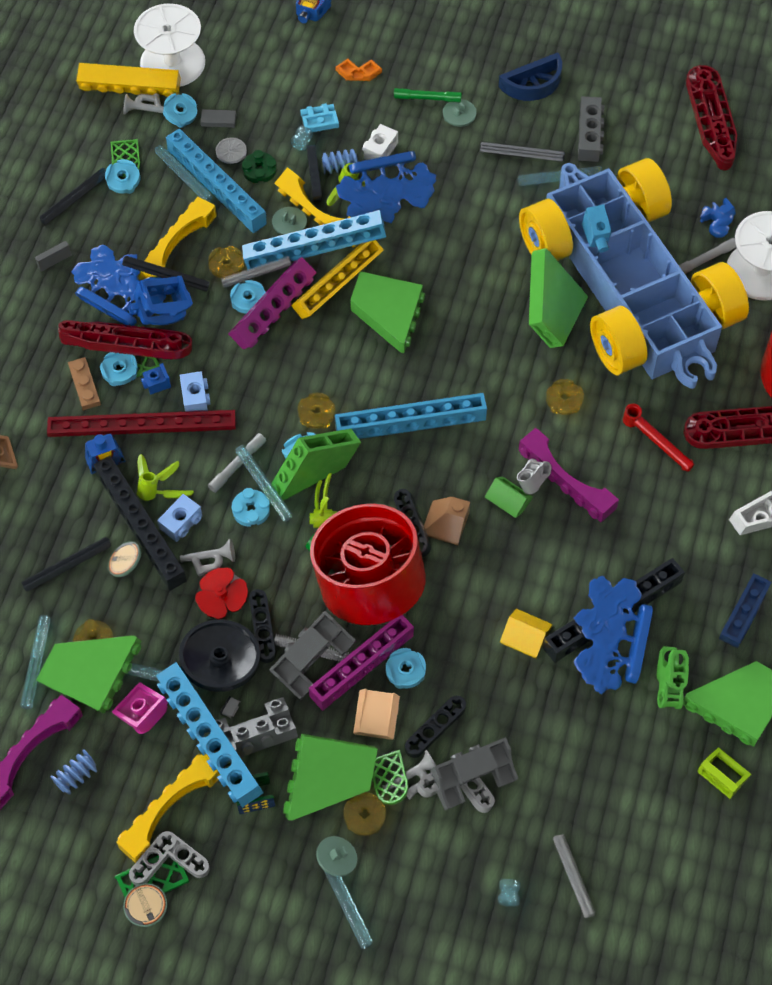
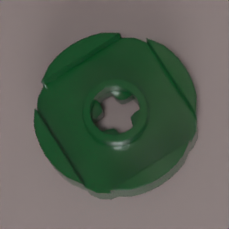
(259, 158)

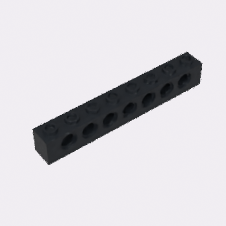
(140, 523)
(651, 587)

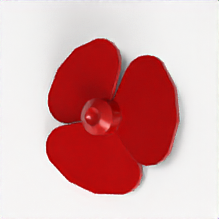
(214, 593)

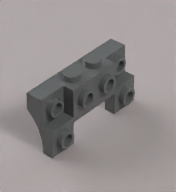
(307, 649)
(262, 731)
(480, 761)

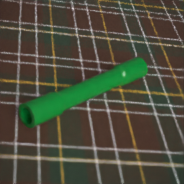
(400, 93)

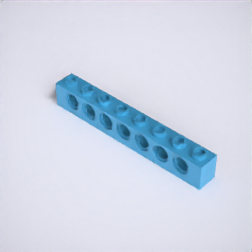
(216, 180)
(315, 240)
(414, 416)
(248, 788)

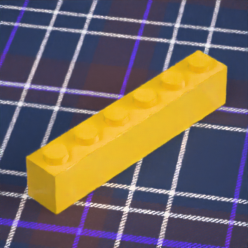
(128, 79)
(336, 278)

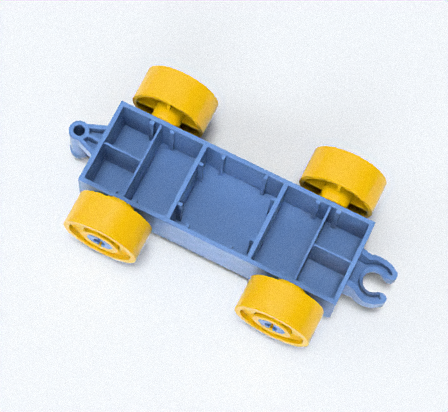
(648, 302)

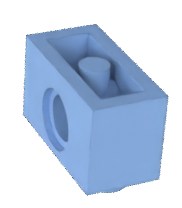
(194, 383)
(184, 508)

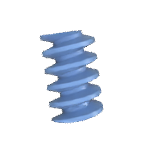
(338, 161)
(75, 772)

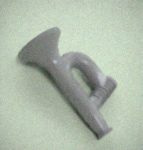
(137, 104)
(225, 551)
(426, 764)

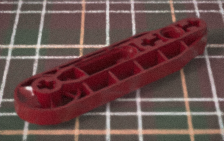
(701, 87)
(125, 339)
(705, 426)

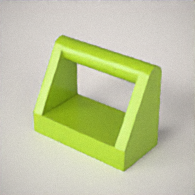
(719, 779)

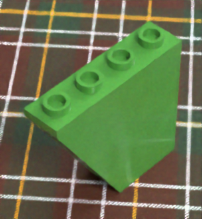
(553, 299)
(388, 307)
(314, 459)
(90, 669)
(736, 702)
(327, 774)

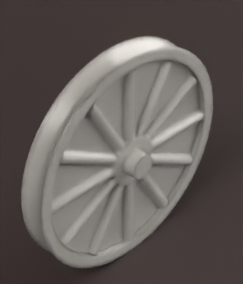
(231, 150)

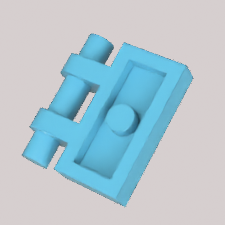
(320, 117)

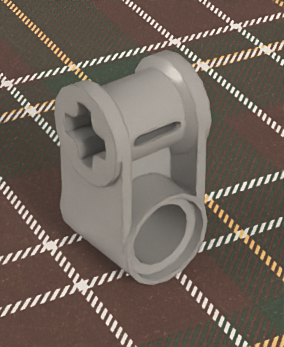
(533, 475)

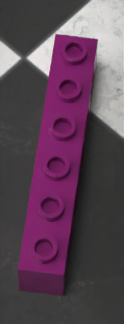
(241, 332)
(361, 662)

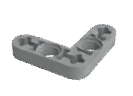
(470, 793)
(169, 851)

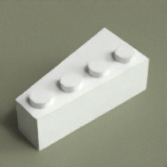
(754, 515)

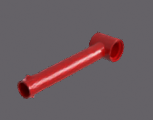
(655, 436)

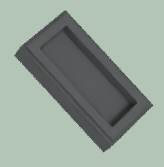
(218, 118)
(53, 256)

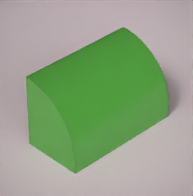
(508, 496)

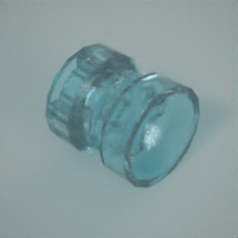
(302, 137)
(509, 892)

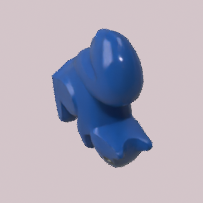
(721, 217)

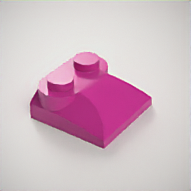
(141, 708)

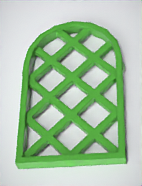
(113, 153)
(404, 778)

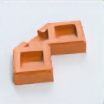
(366, 72)

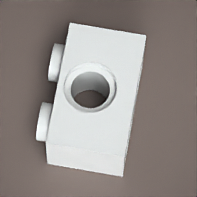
(381, 143)

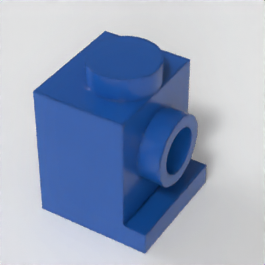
(156, 379)

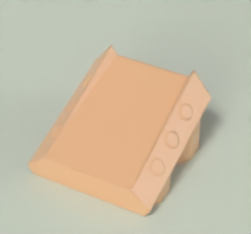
(376, 714)

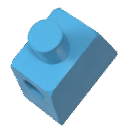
(597, 227)

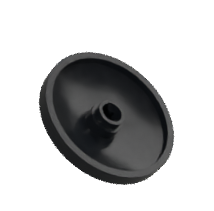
(219, 655)

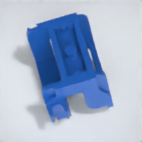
(169, 312)

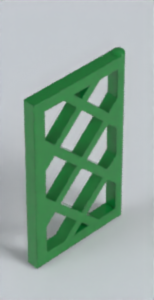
(168, 886)

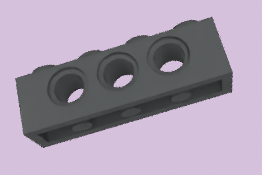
(590, 129)

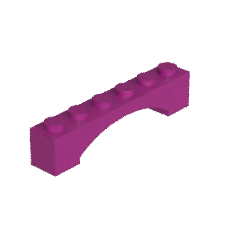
(597, 502)
(60, 716)

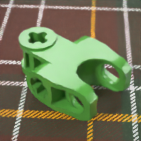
(672, 677)

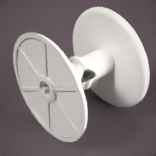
(169, 40)
(754, 255)

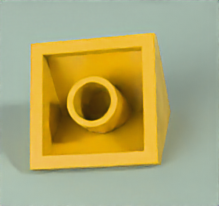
(525, 633)

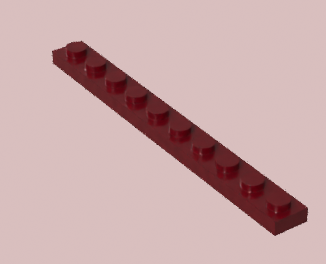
(141, 423)

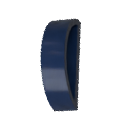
(510, 81)
(745, 610)

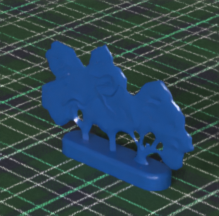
(383, 192)
(114, 279)
(607, 628)

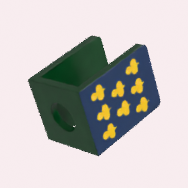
(261, 802)

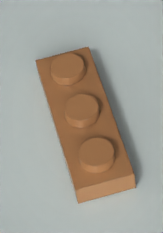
(84, 383)

